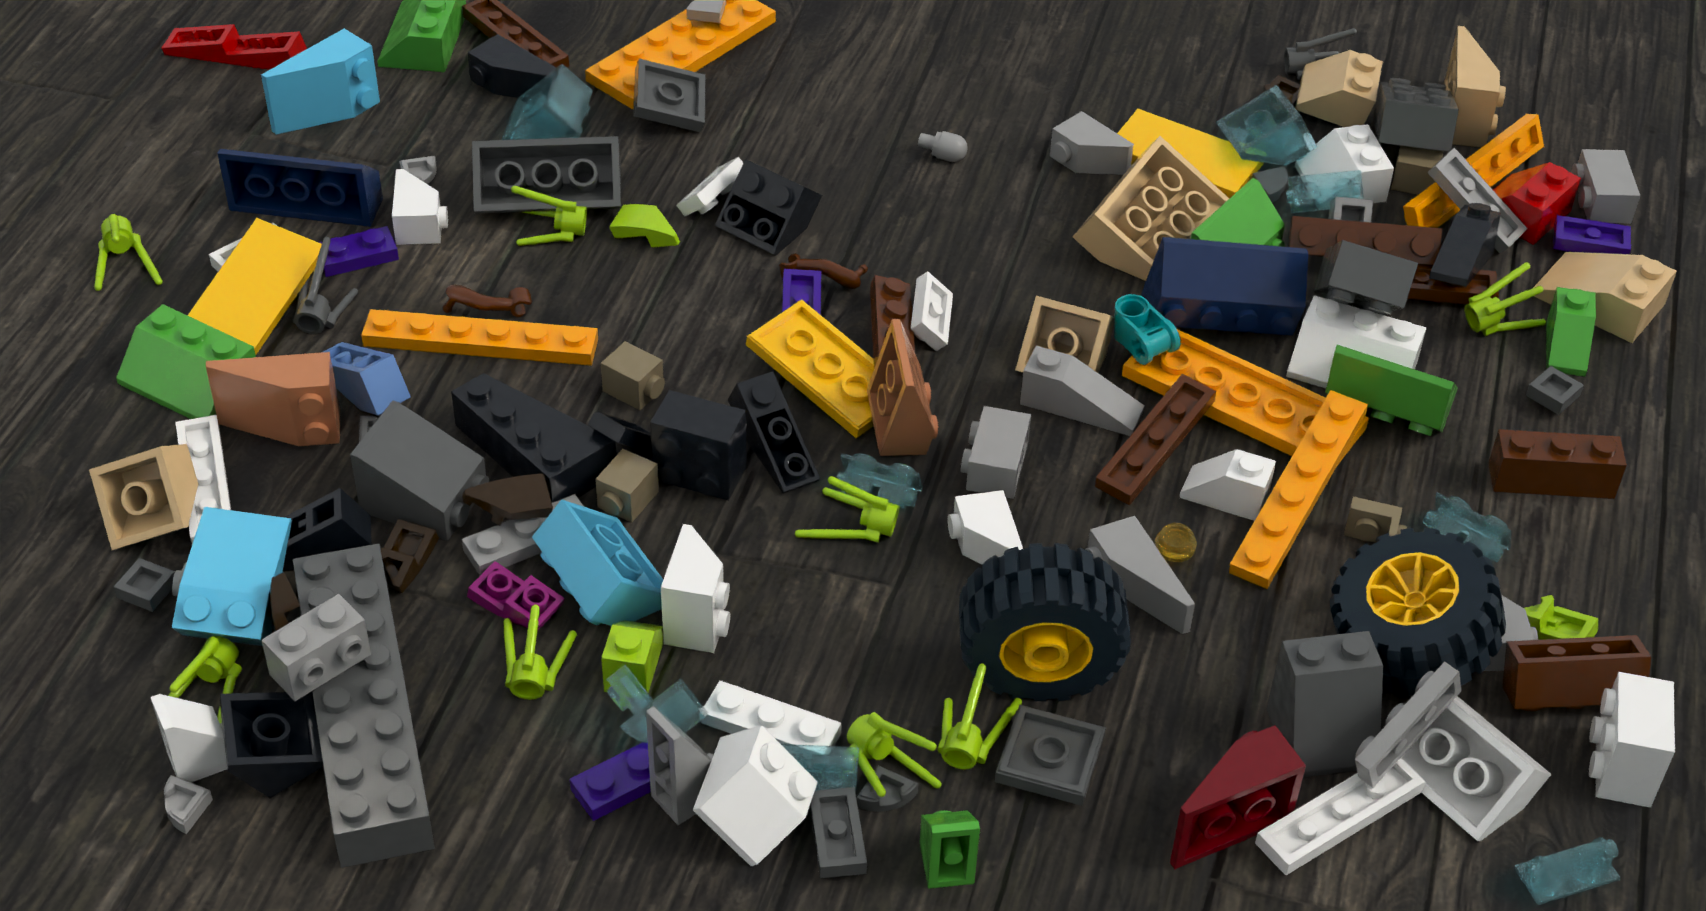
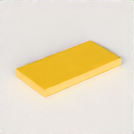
(1207, 153)
(257, 283)
(818, 363)

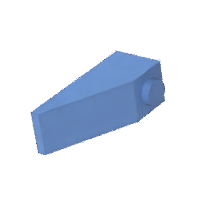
(367, 377)

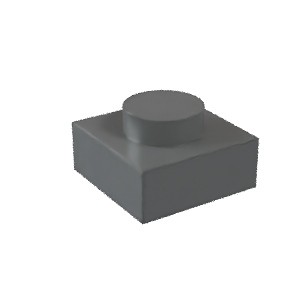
(1554, 390)
(145, 584)

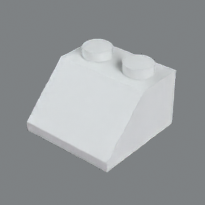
(1352, 150)
(694, 595)
(754, 793)

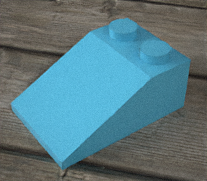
(322, 84)
(231, 575)

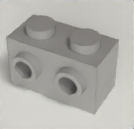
(1606, 186)
(997, 451)
(316, 647)

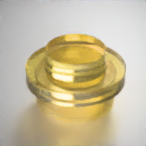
(1176, 542)

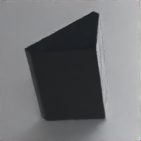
(270, 739)

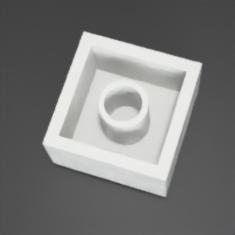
(1633, 739)

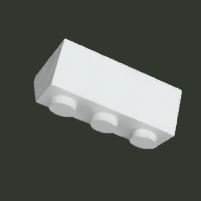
(1334, 324)
(1474, 770)

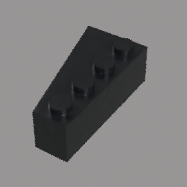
(531, 436)

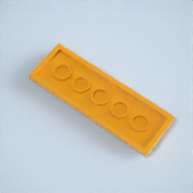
(681, 45)
(1246, 394)

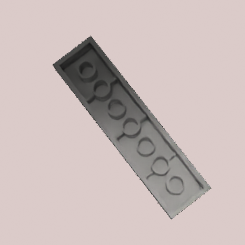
(366, 719)

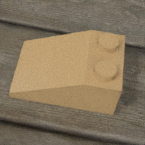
(1475, 89)
(1626, 288)

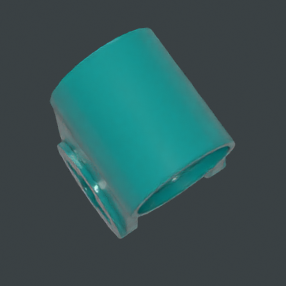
(1143, 329)

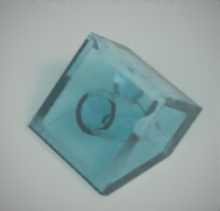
(550, 108)
(1268, 130)

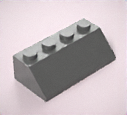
(563, 168)

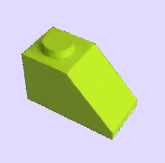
(637, 647)

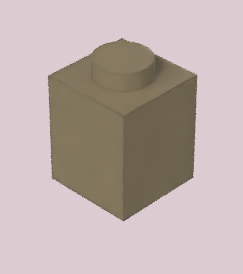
(1412, 169)
(632, 375)
(627, 485)

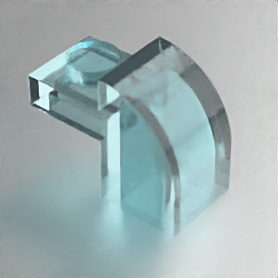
(674, 702)

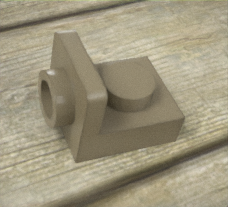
(1372, 519)

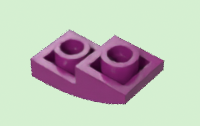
(512, 597)

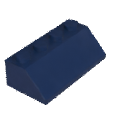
(300, 187)
(1228, 285)

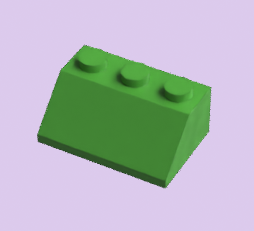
(423, 35)
(1244, 219)
(170, 360)
(1392, 390)

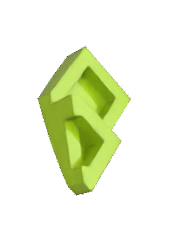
(644, 220)
(1560, 622)

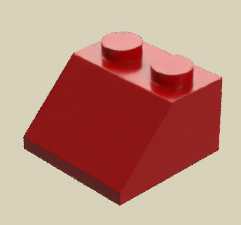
(1538, 197)

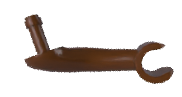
(838, 273)
(468, 297)

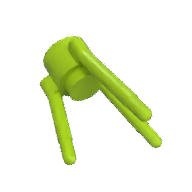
(568, 218)
(119, 238)
(1485, 312)
(876, 514)
(212, 663)
(529, 674)
(874, 740)
(963, 744)

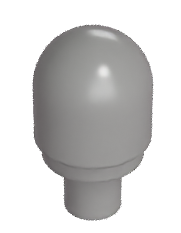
(944, 145)

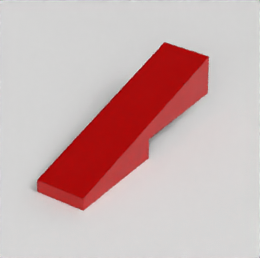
(226, 46)

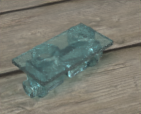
(1317, 190)
(895, 481)
(1456, 517)
(829, 765)
(1569, 871)

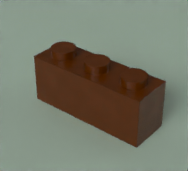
(1557, 464)
(1569, 669)

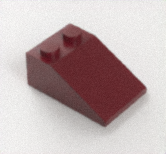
(1240, 796)

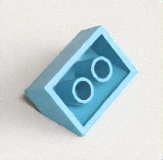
(599, 564)

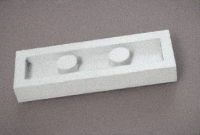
(739, 709)

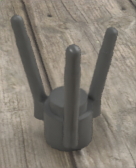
(1297, 57)
(313, 309)

